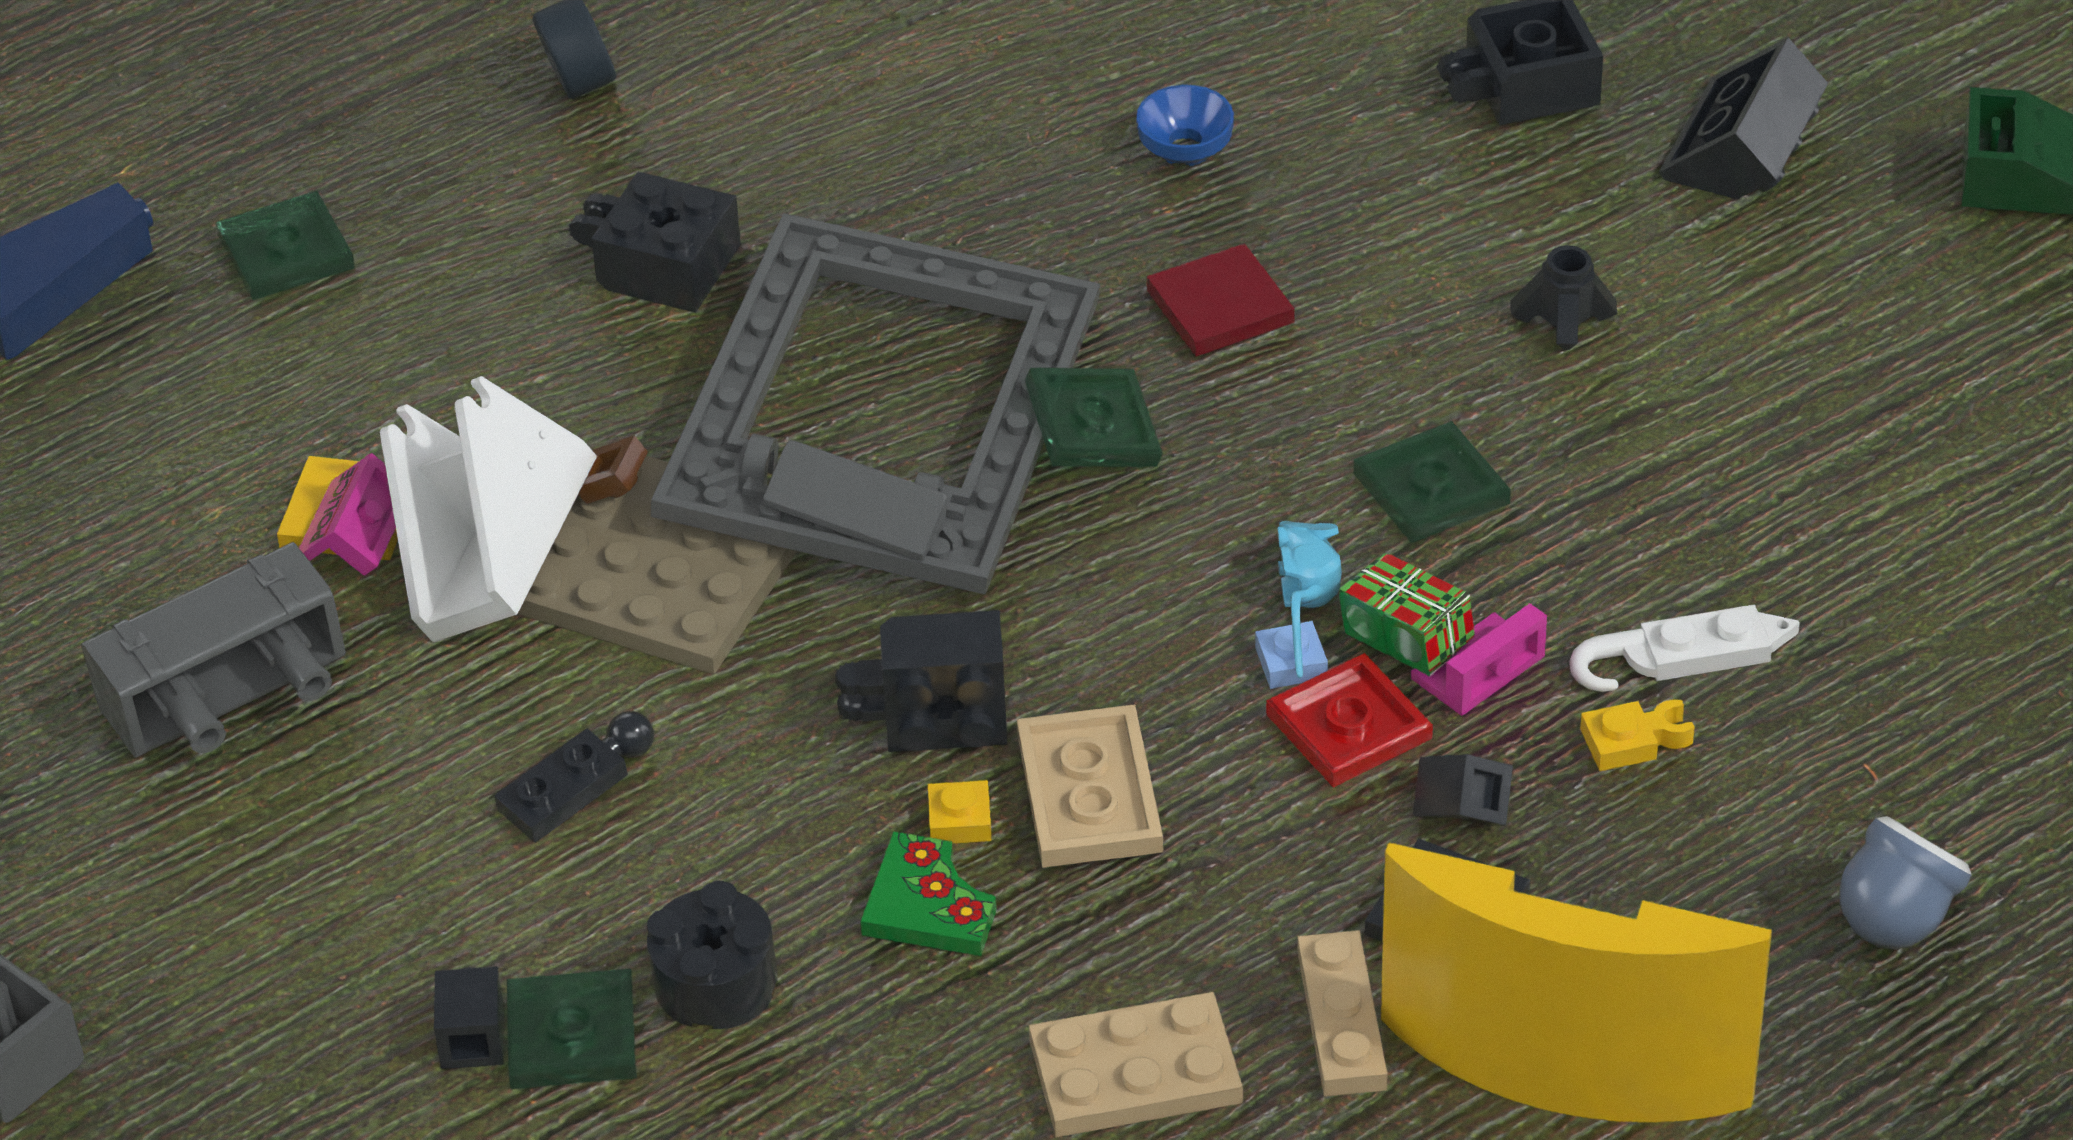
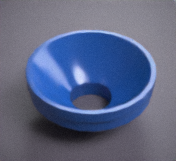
(1188, 114)

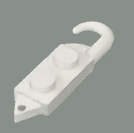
(1686, 645)

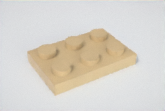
(1089, 786)
(1135, 1064)

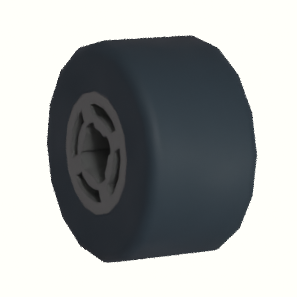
(574, 47)

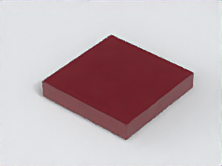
(1220, 299)

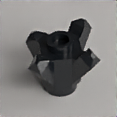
(1565, 294)

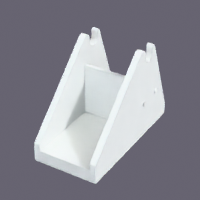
(478, 506)

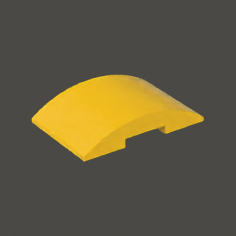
(1570, 999)

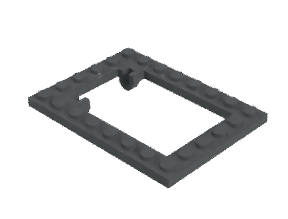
(721, 476)

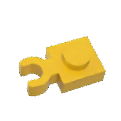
(1629, 736)

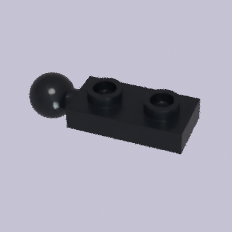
(574, 775)

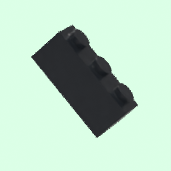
(1747, 124)

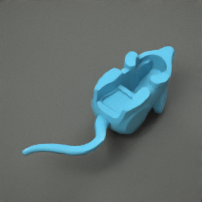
(1310, 572)

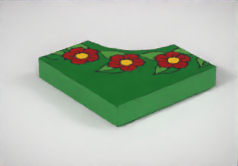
(924, 899)

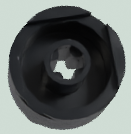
(712, 957)

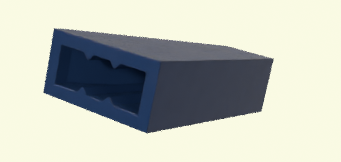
(66, 261)

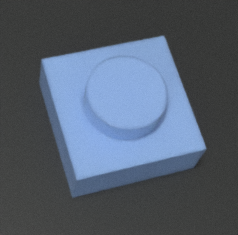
(1277, 654)

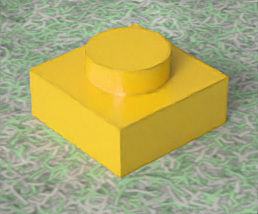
(960, 811)

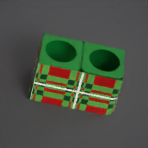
(1396, 609)

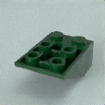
(2017, 153)

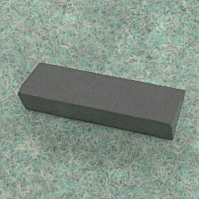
(856, 500)

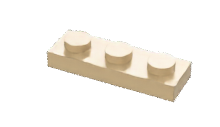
(1342, 1013)

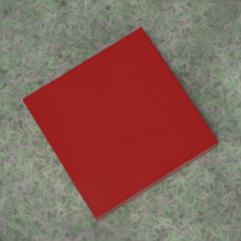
(1349, 720)

